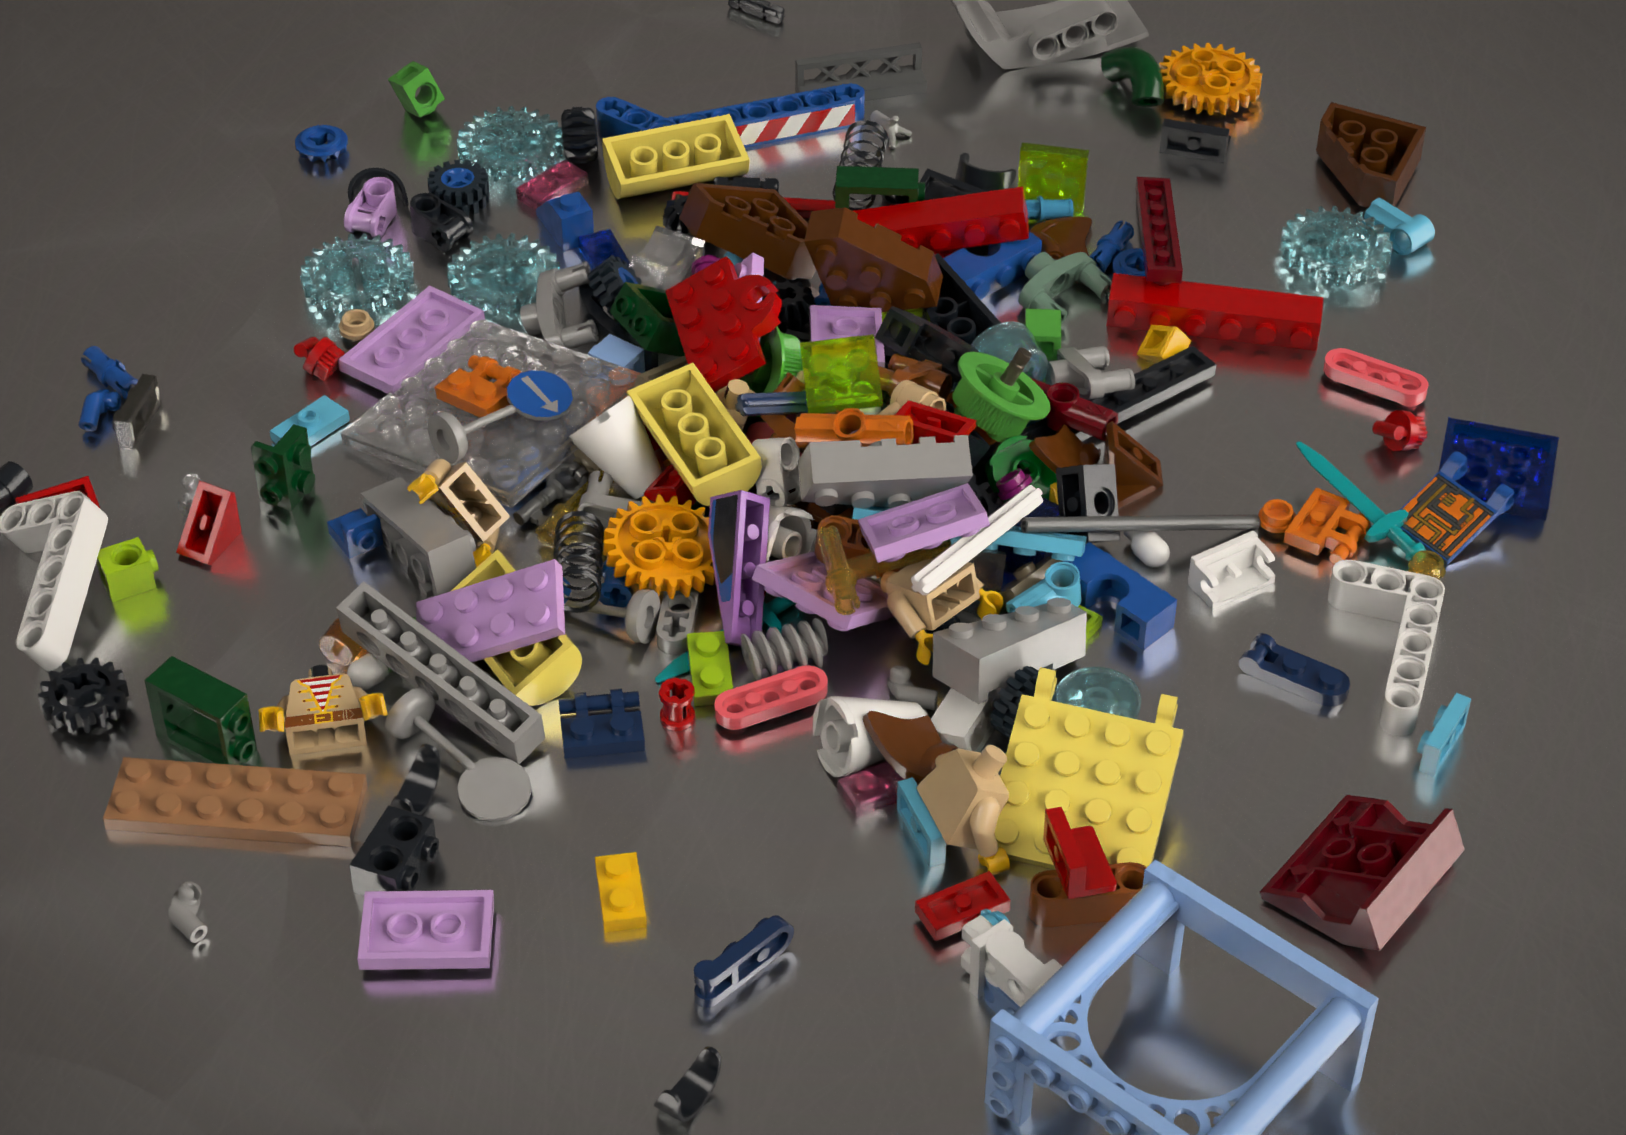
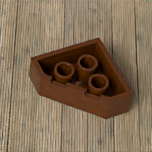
(1369, 152)
(750, 222)
(870, 264)

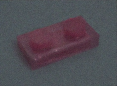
(551, 184)
(869, 789)

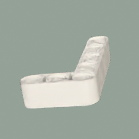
(70, 535)
(1402, 598)

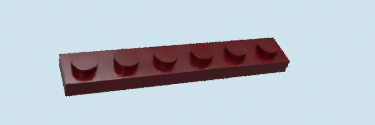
(1158, 230)

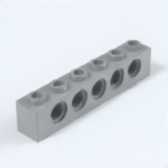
(445, 673)

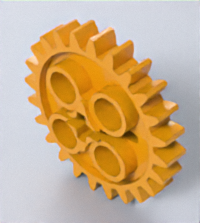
(1210, 78)
(660, 546)

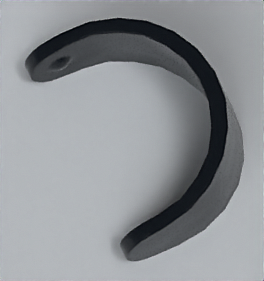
(360, 178)
(982, 178)
(420, 782)
(693, 1088)

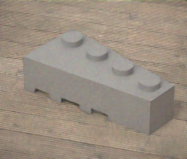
(882, 472)
(421, 537)
(989, 651)

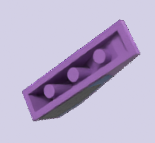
(737, 545)

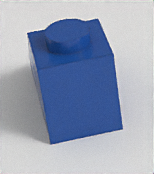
(567, 219)

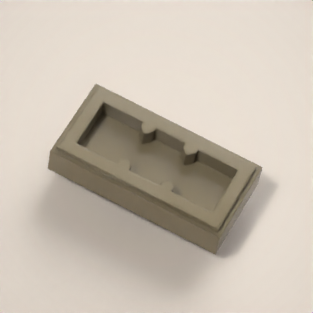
(1026, 577)

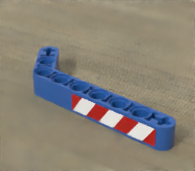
(755, 121)

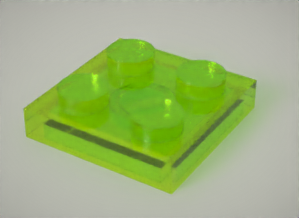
(1053, 173)
(841, 374)

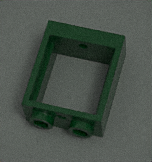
(877, 182)
(648, 318)
(177, 691)

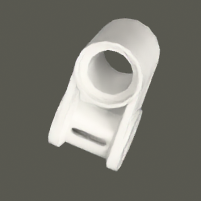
(778, 470)

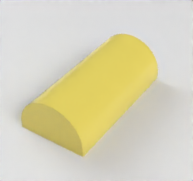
(674, 156)
(697, 433)
(537, 670)

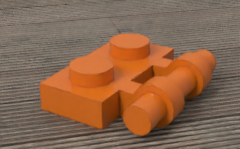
(474, 390)
(1317, 525)

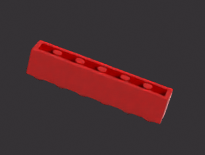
(956, 220)
(1216, 311)

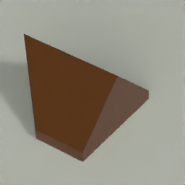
(1135, 467)

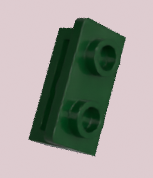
(284, 471)

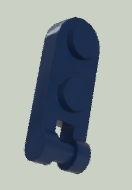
(1295, 672)
(741, 961)

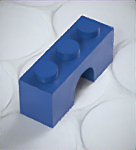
(1002, 266)
(1142, 608)

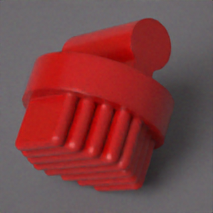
(320, 356)
(1401, 430)

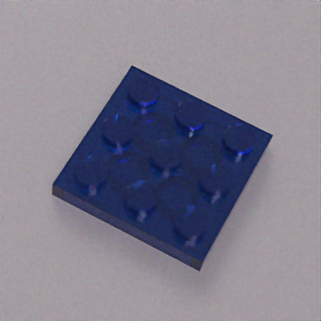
(1504, 457)

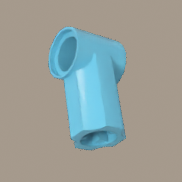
(1406, 231)
(1060, 581)

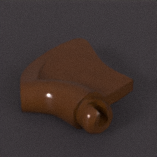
(1063, 235)
(1064, 450)
(907, 743)

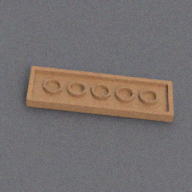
(236, 802)

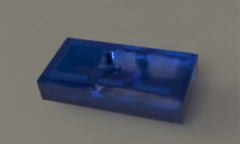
(600, 246)

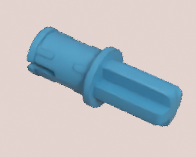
(1047, 209)

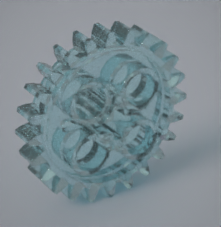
(511, 143)
(1355, 256)
(499, 272)
(331, 279)

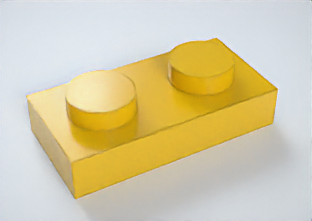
(620, 892)

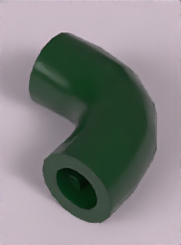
(1141, 70)

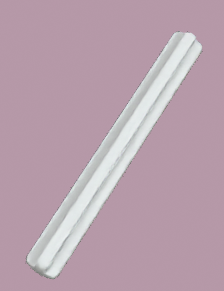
(968, 547)

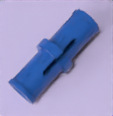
(1112, 244)
(108, 371)

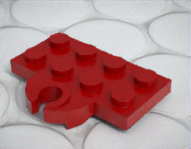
(723, 321)

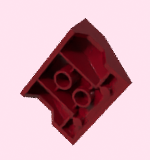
(1364, 871)

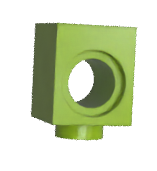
(126, 569)

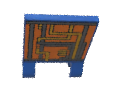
(1448, 515)

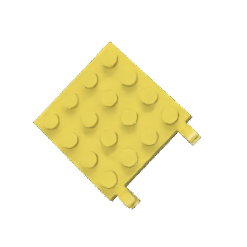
(1092, 765)

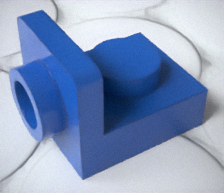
(356, 532)

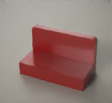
(1077, 857)

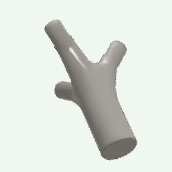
(890, 126)

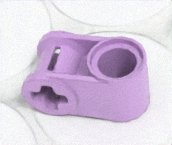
(372, 208)

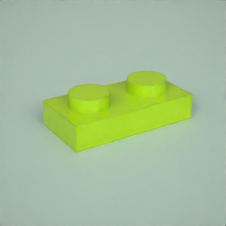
(708, 666)

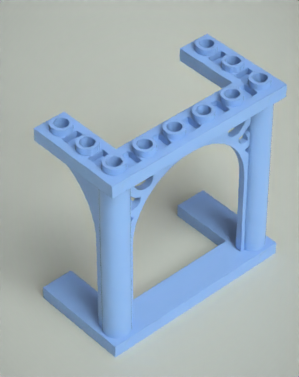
(1153, 927)

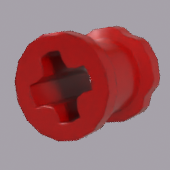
(673, 707)

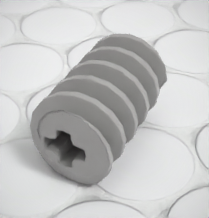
(785, 647)

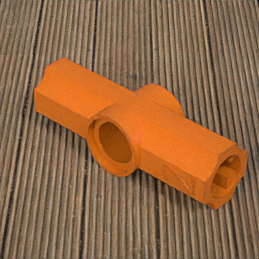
(837, 427)

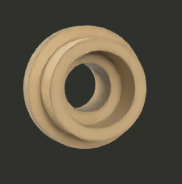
(356, 325)

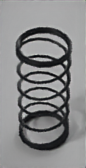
(863, 154)
(584, 553)

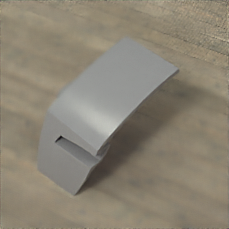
(1050, 30)

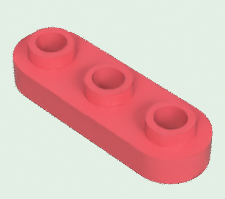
(1375, 376)
(771, 697)

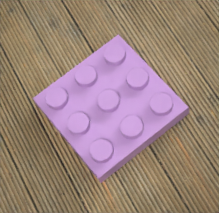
(803, 582)

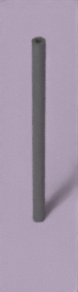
(1139, 523)

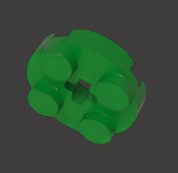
(1017, 452)

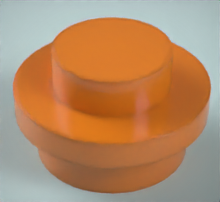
(1276, 516)

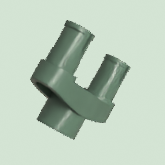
(1052, 277)

